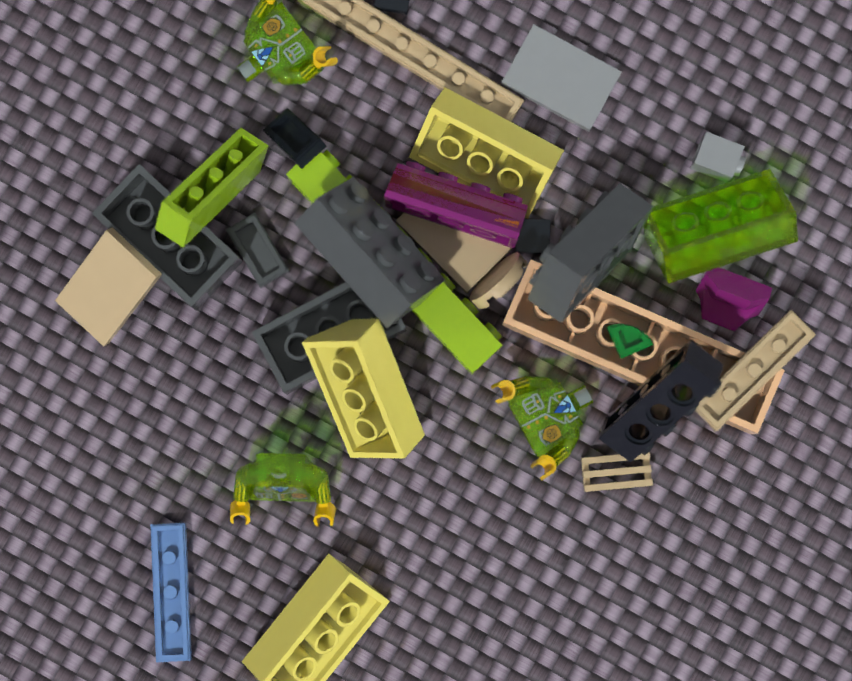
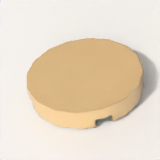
(498, 280)

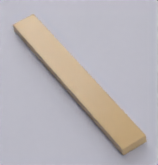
(417, 54)

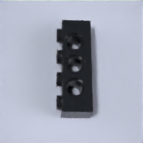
(662, 401)

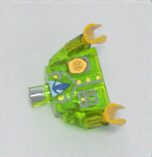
(280, 47)
(545, 416)
(282, 479)

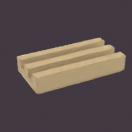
(645, 469)

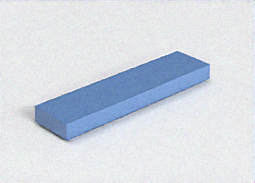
(171, 592)

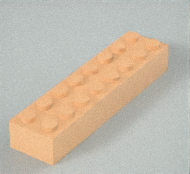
(587, 339)

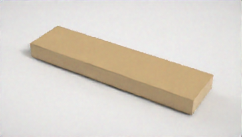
(755, 369)

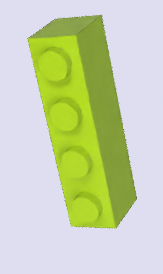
(211, 187)

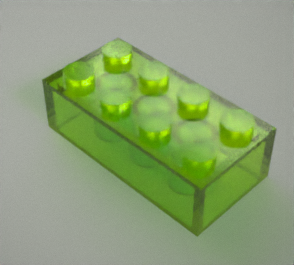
(720, 226)

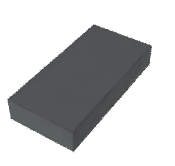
(257, 250)

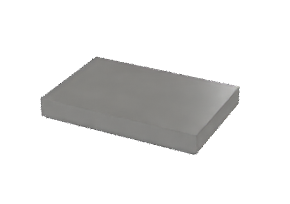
(561, 78)

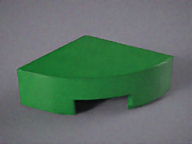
(628, 339)

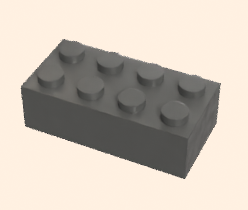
(369, 251)
(588, 252)
(189, 271)
(283, 337)

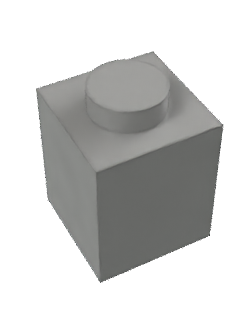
(718, 157)

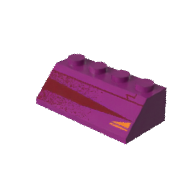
(456, 205)

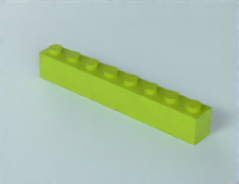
(442, 312)

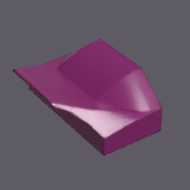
(730, 298)

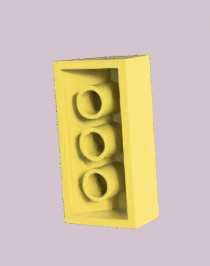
(484, 149)
(364, 389)
(317, 626)

